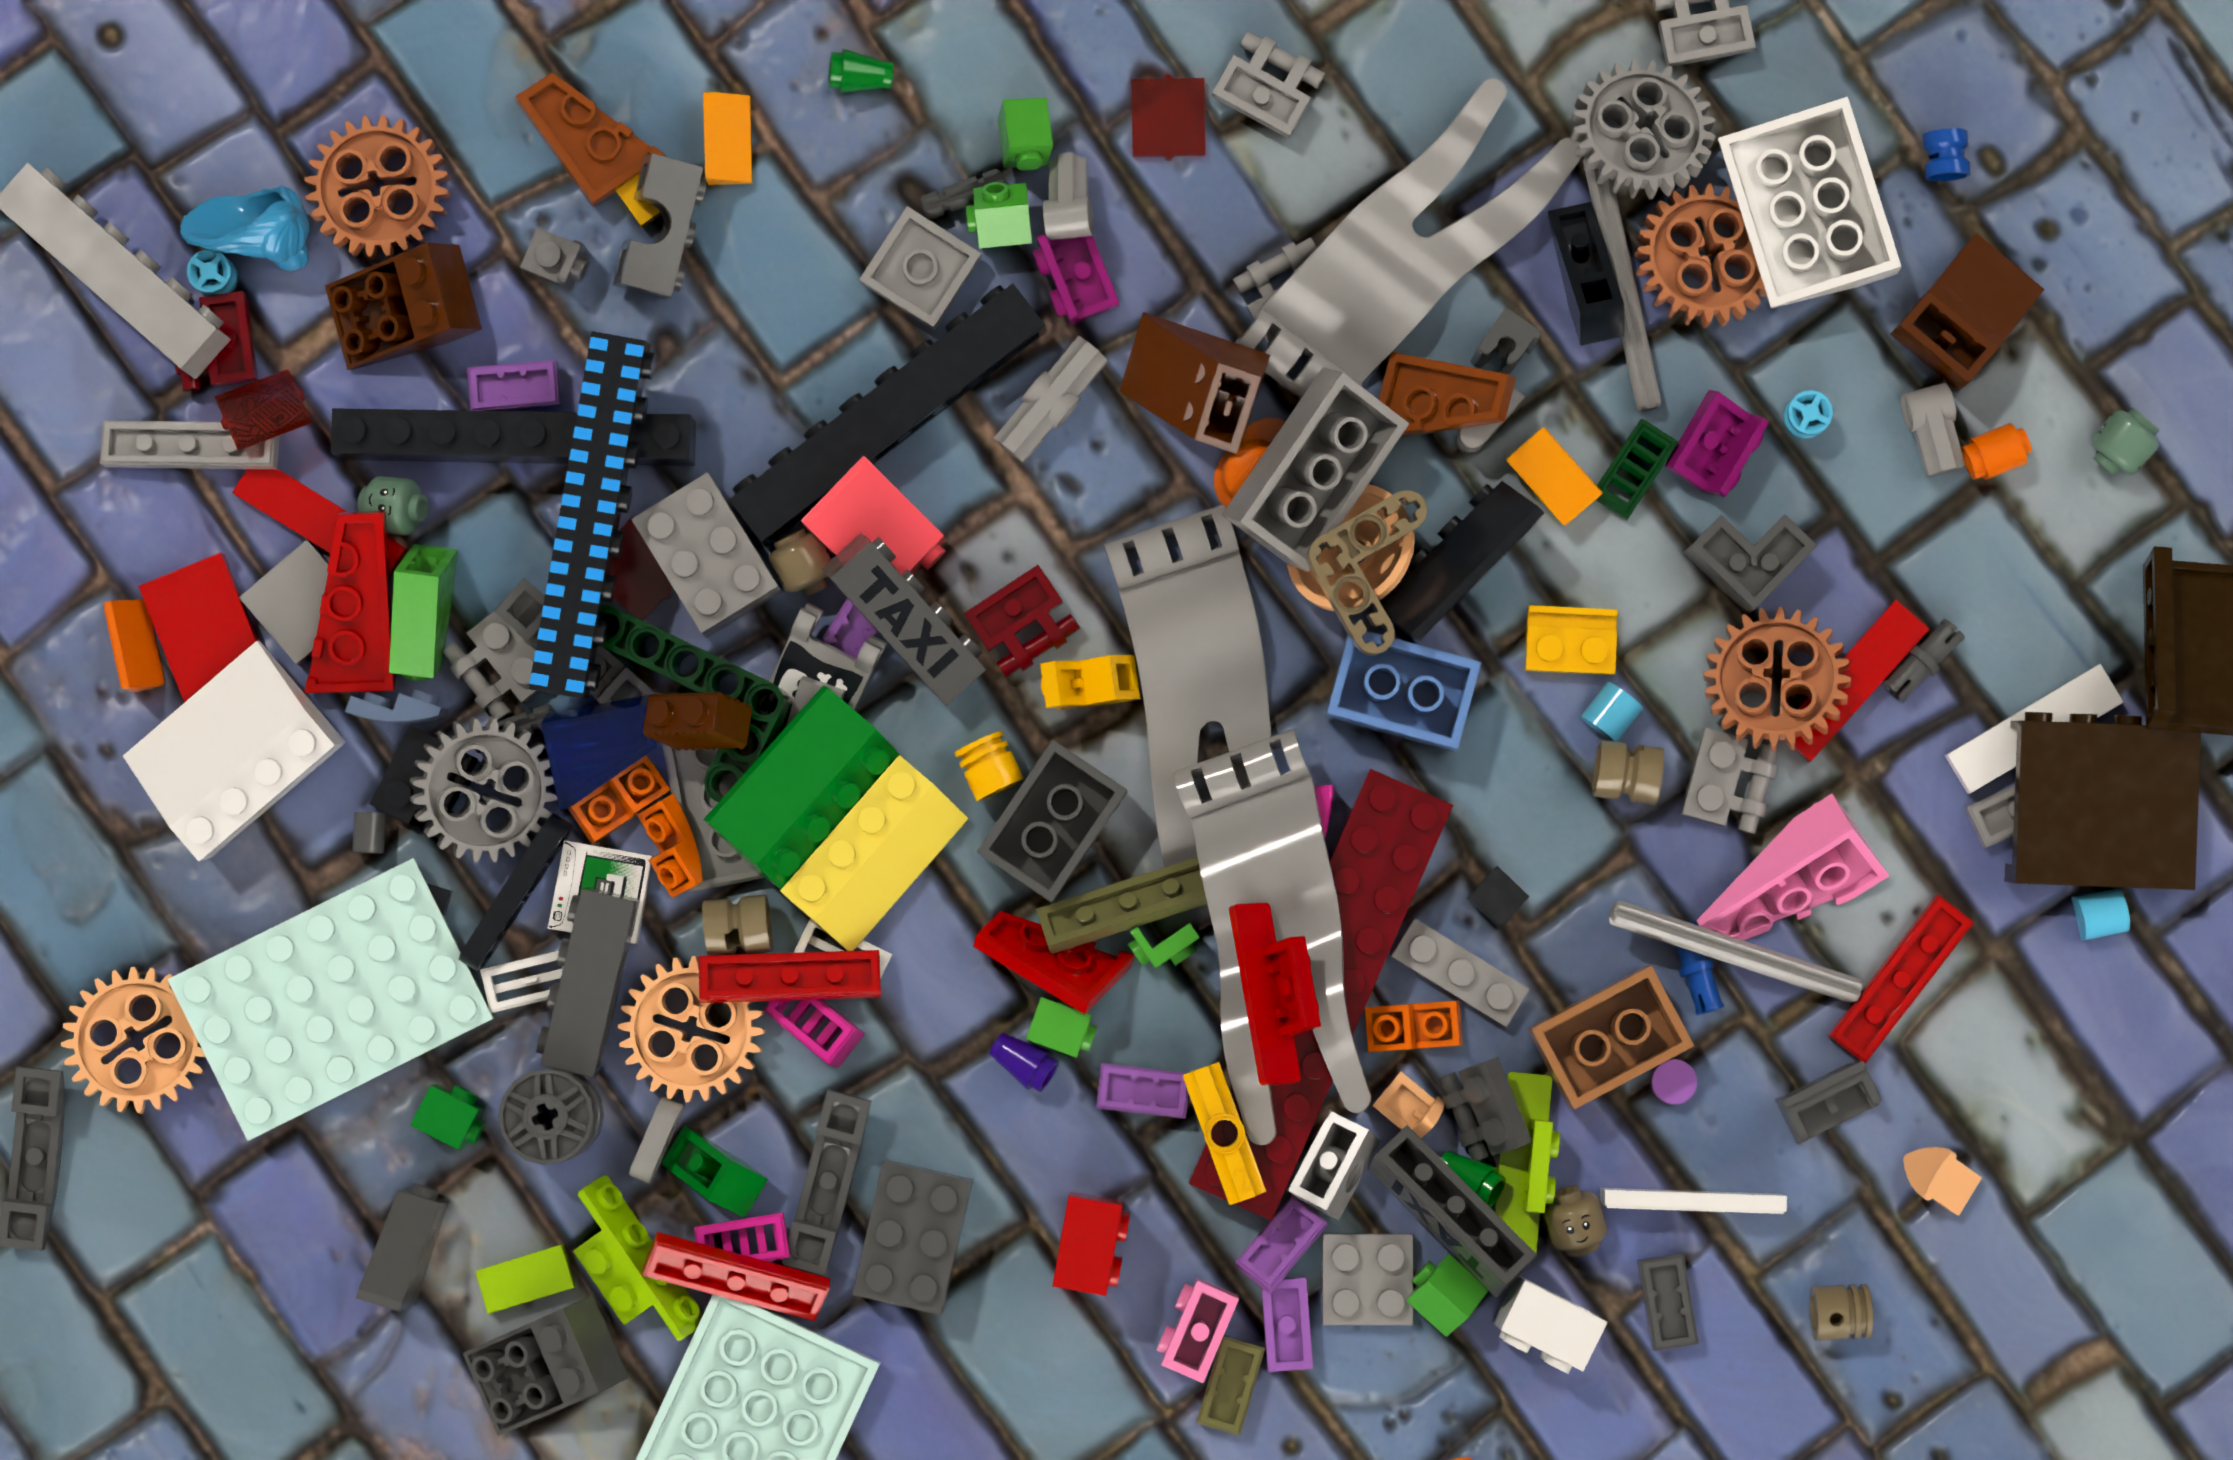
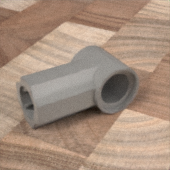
(1069, 206)
(1931, 417)

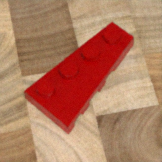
(355, 610)

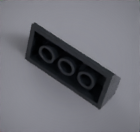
(1460, 560)

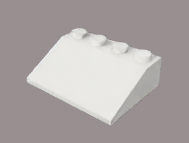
(1810, 204)
(232, 751)

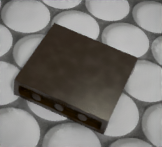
(2188, 644)
(2104, 803)

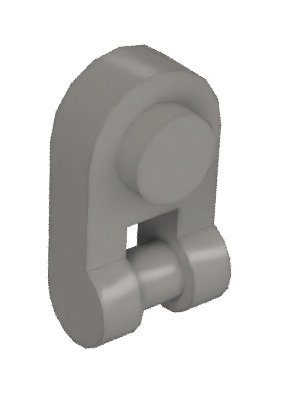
(1473, 438)

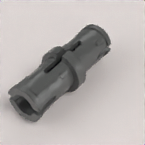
(1923, 660)

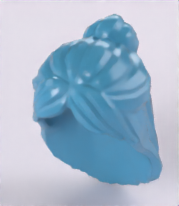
(252, 225)

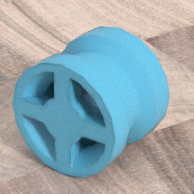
(205, 267)
(1813, 407)

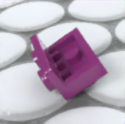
(1078, 276)
(1716, 445)

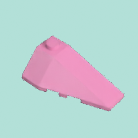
(1805, 865)

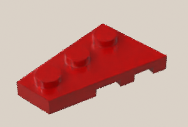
(1072, 975)

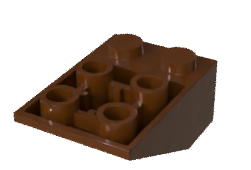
(403, 305)
(1967, 312)
(1194, 380)

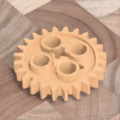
(115, 1005)
(680, 1067)

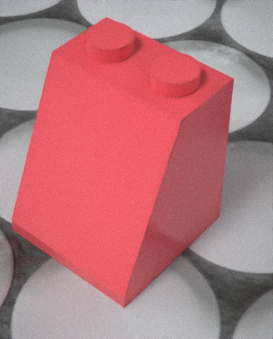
(873, 506)

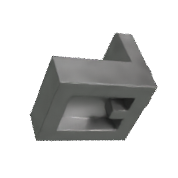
(556, 259)

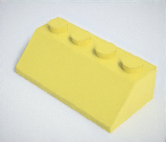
(874, 854)

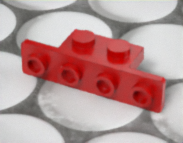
(1275, 991)

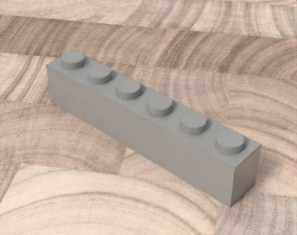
(112, 271)

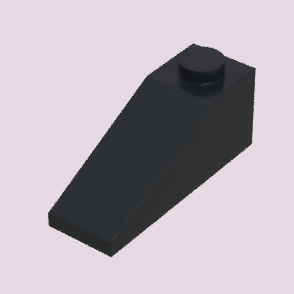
(1587, 274)

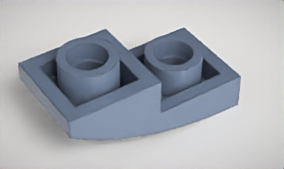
(407, 710)

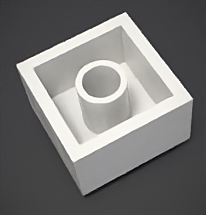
(1549, 1323)

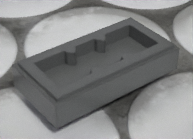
(1667, 1301)

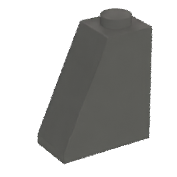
(404, 1249)

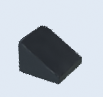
(1497, 897)

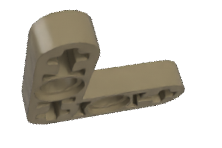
(1353, 552)

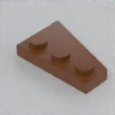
(585, 140)
(1443, 394)

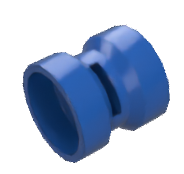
(1946, 154)

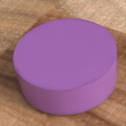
(1673, 1081)

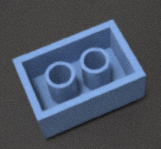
(1404, 691)

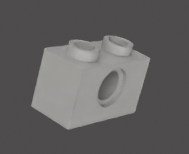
(1334, 1165)

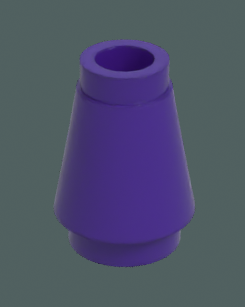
(1024, 1061)

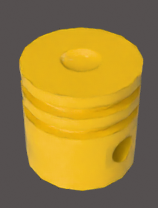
(989, 766)

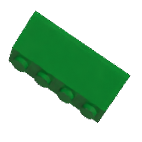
(801, 787)

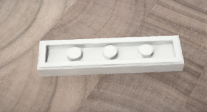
(1995, 749)
(1693, 1200)

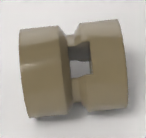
(1628, 772)
(737, 925)

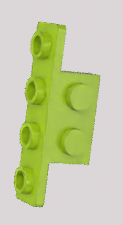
(1527, 1167)
(617, 1260)

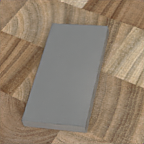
(686, 776)

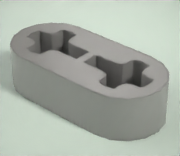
(656, 1140)

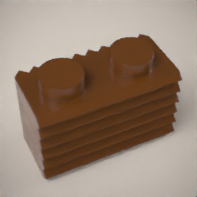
(697, 720)

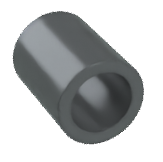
(369, 832)

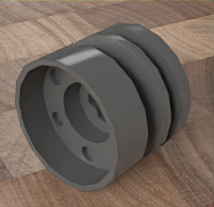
(572, 1132)

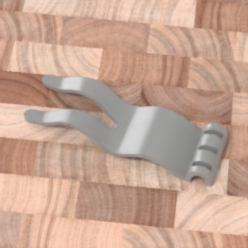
(1380, 277)
(1193, 656)
(1271, 849)

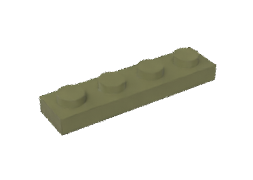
(1122, 905)

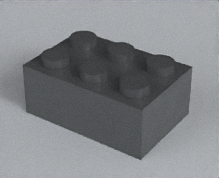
(1052, 821)
(913, 1236)

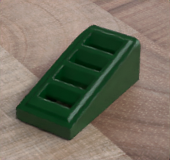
(1654, 436)

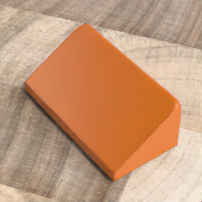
(134, 645)

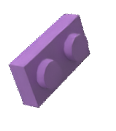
(1287, 1326)

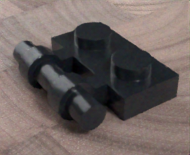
(395, 787)

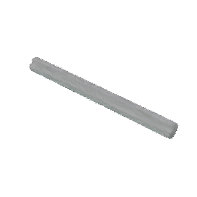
(1635, 337)
(1735, 951)

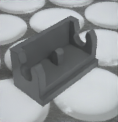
(1510, 337)
(1828, 1101)

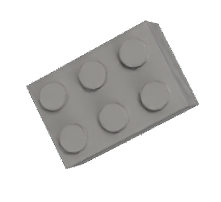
(706, 555)

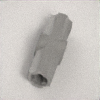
(1051, 399)

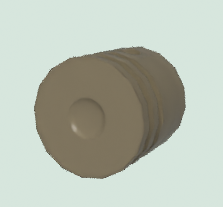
(1840, 1312)

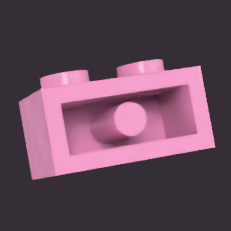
(1199, 1329)

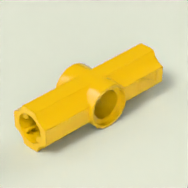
(1234, 1162)

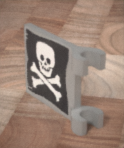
(820, 661)

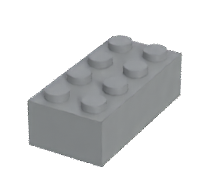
(1315, 467)

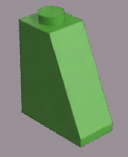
(421, 611)

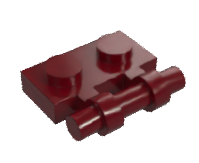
(237, 359)
(1014, 609)

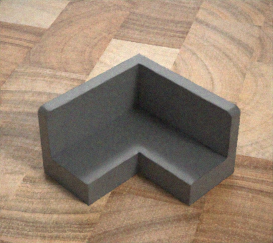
(1745, 570)

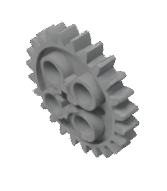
(1642, 129)
(468, 826)

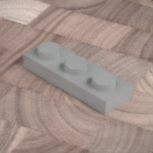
(1460, 972)

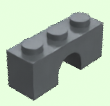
(673, 190)

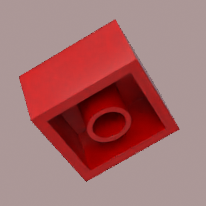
(1089, 1243)

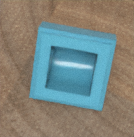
(1611, 712)
(2101, 913)

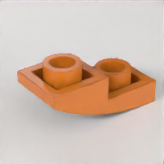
(619, 800)
(679, 860)
(1413, 1026)

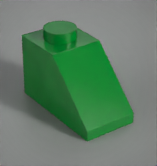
(714, 1172)

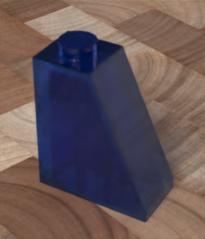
(594, 745)

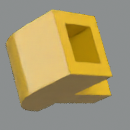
(1089, 682)

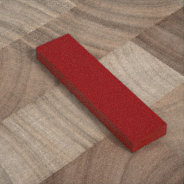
(299, 508)
(1870, 663)
(789, 976)
(1900, 979)
(736, 1276)

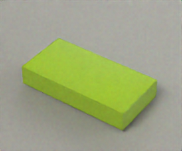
(525, 1278)

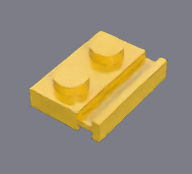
(1571, 640)

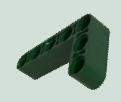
(705, 679)

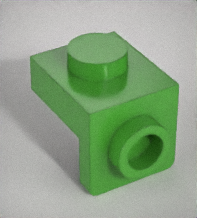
(1175, 947)

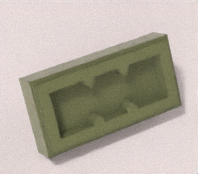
(1230, 1385)

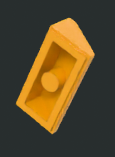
(727, 138)
(1554, 476)

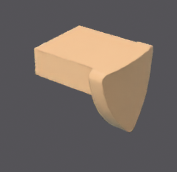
(1409, 1105)
(1940, 1177)

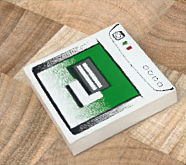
(603, 870)

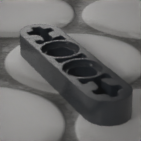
(515, 892)

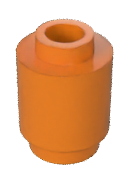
(1996, 452)

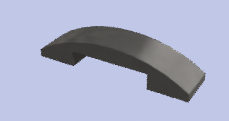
(523, 613)
(34, 1159)
(827, 1182)

